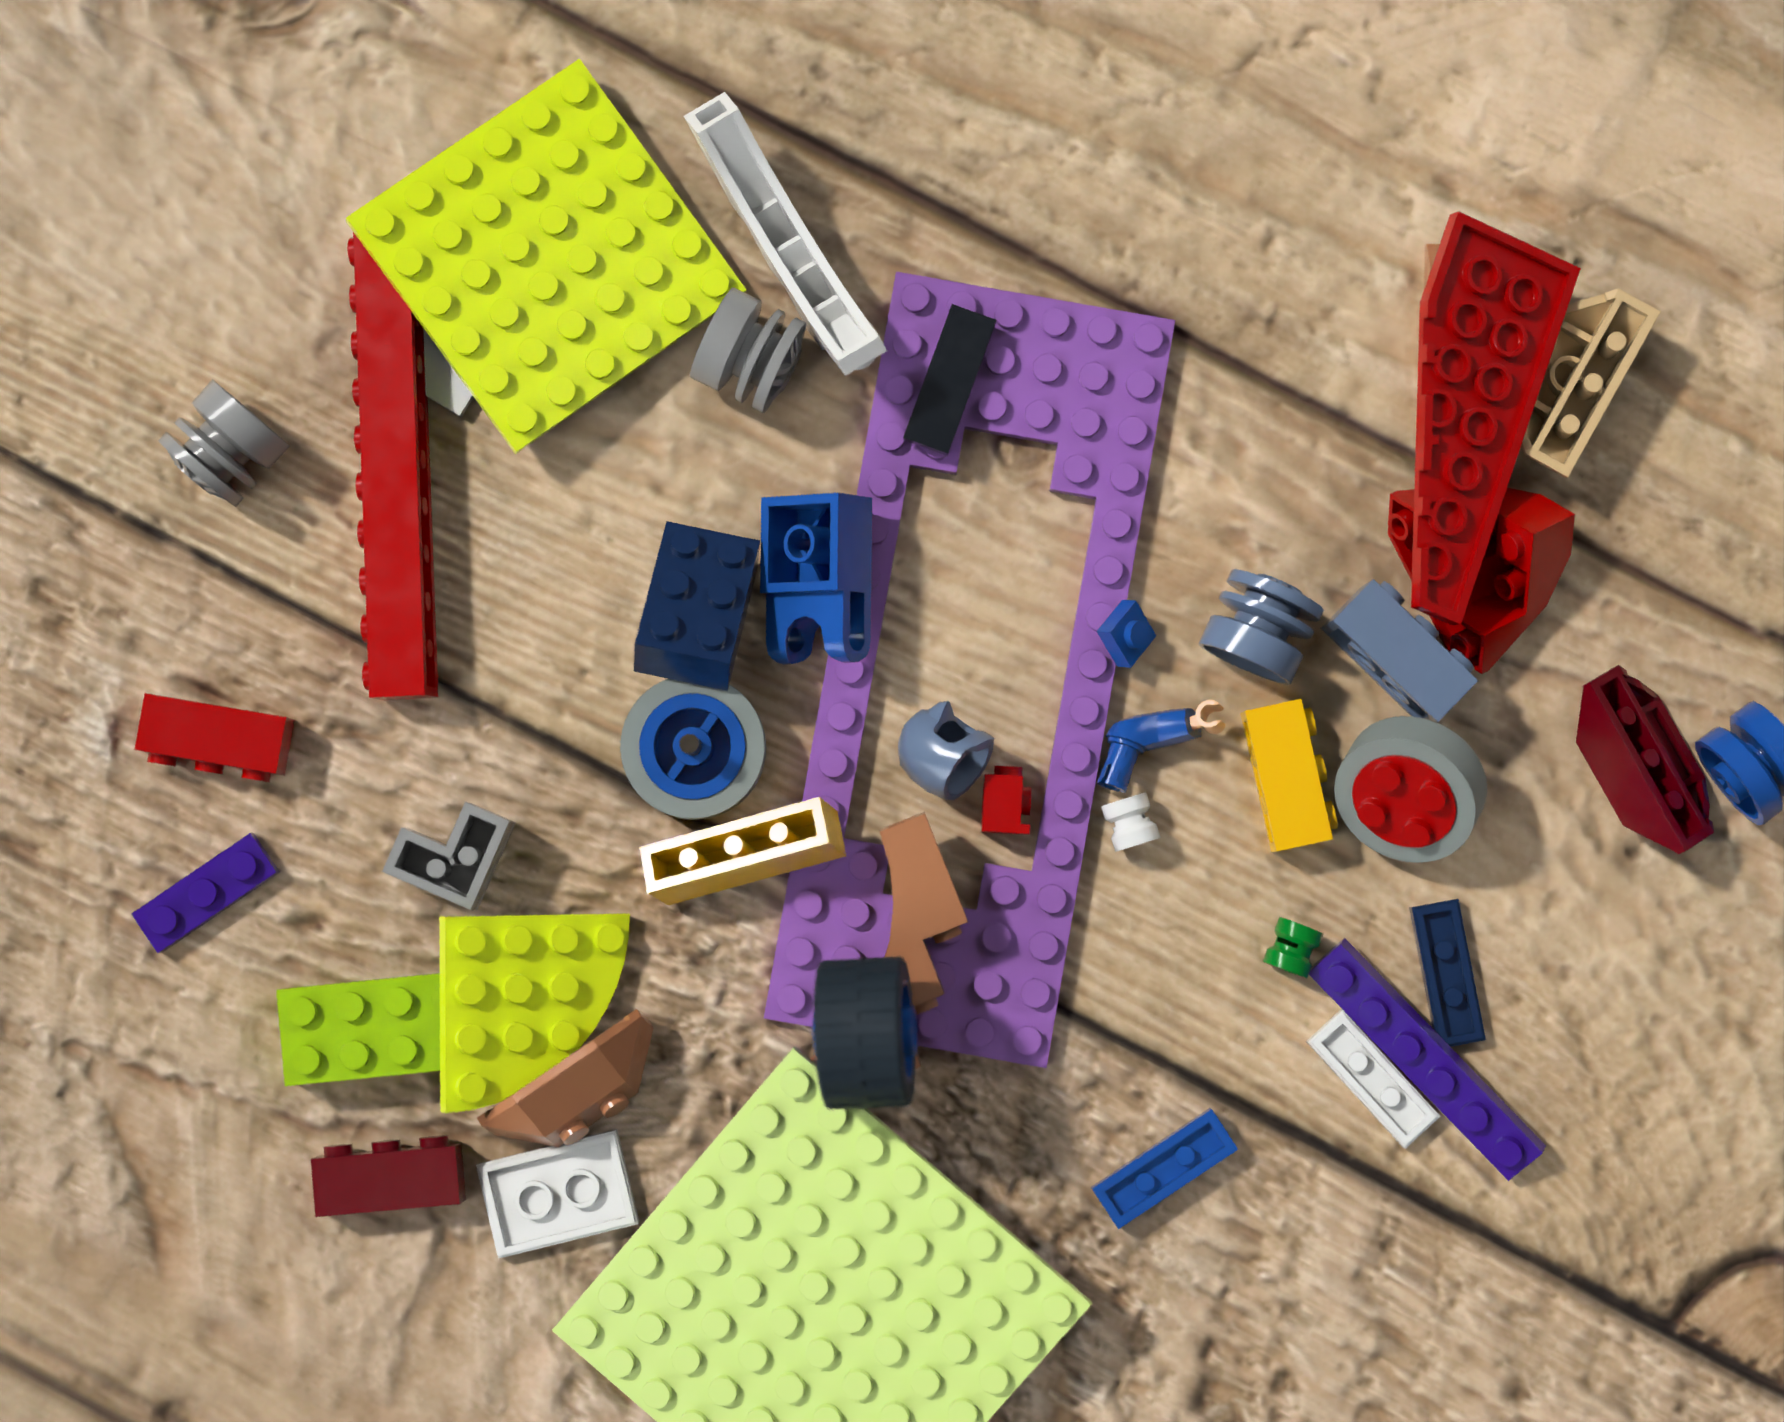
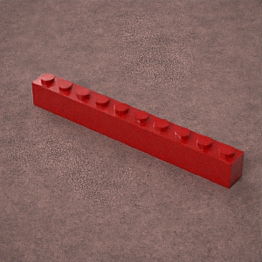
(393, 488)

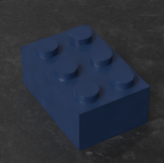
(696, 606)

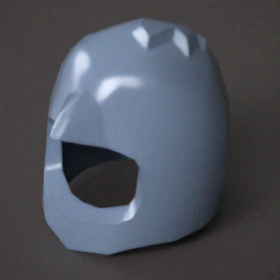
(943, 751)

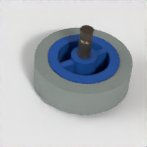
(692, 749)

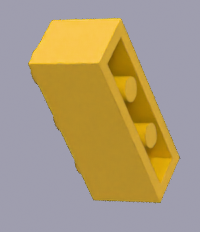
(1288, 775)

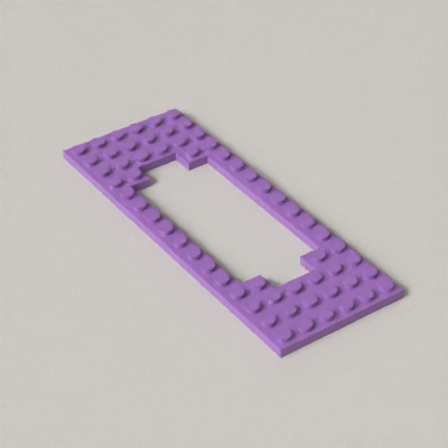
(1096, 392)

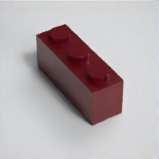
(388, 1177)

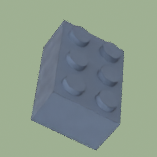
(1400, 652)

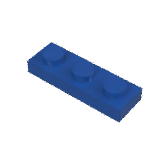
(1164, 1168)

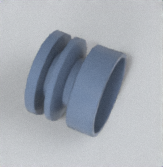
(1261, 626)

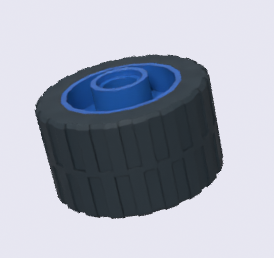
(864, 1033)

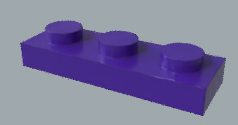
(205, 893)

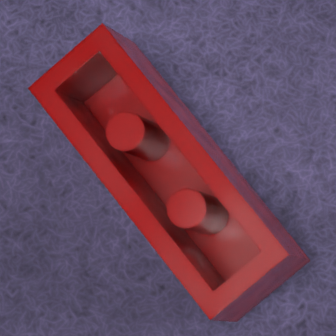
(214, 737)

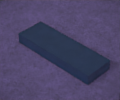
(1447, 972)

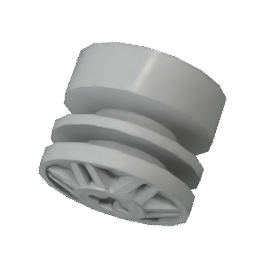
(748, 350)
(223, 444)

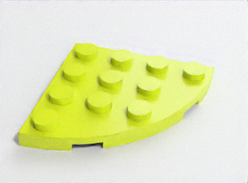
(520, 997)

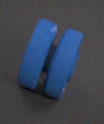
(1747, 761)

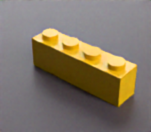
(743, 851)

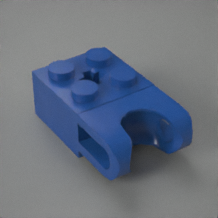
(817, 575)

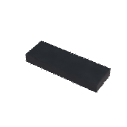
(949, 379)

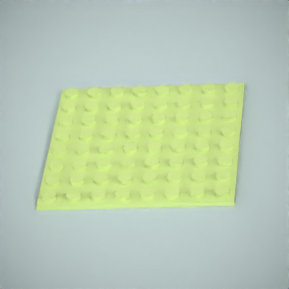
(819, 1281)

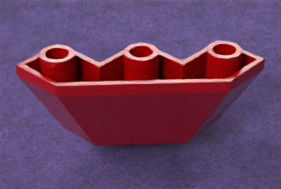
(1515, 577)

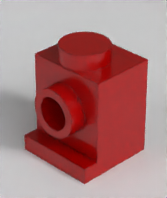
(1005, 801)

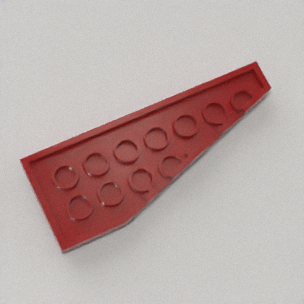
(1481, 364)

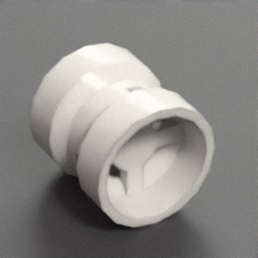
(1130, 821)

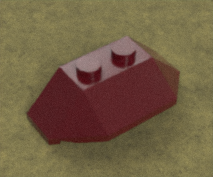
(1643, 761)

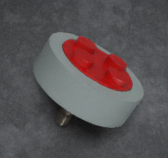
(1410, 789)

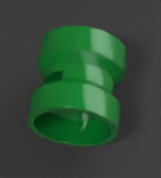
(1287, 957)

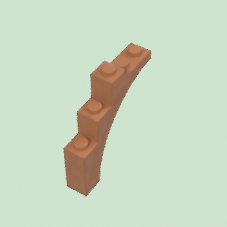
(922, 905)

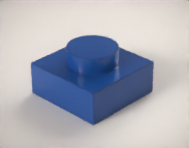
(1126, 633)

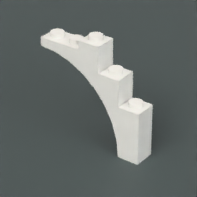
(782, 235)

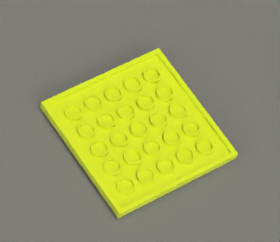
(545, 255)

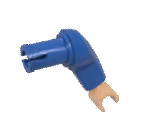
(1150, 732)

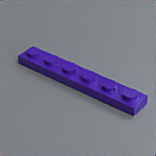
(1427, 1059)

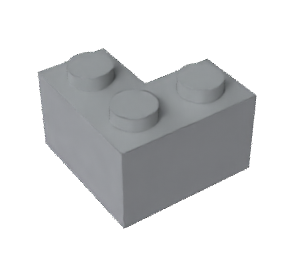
(455, 869)

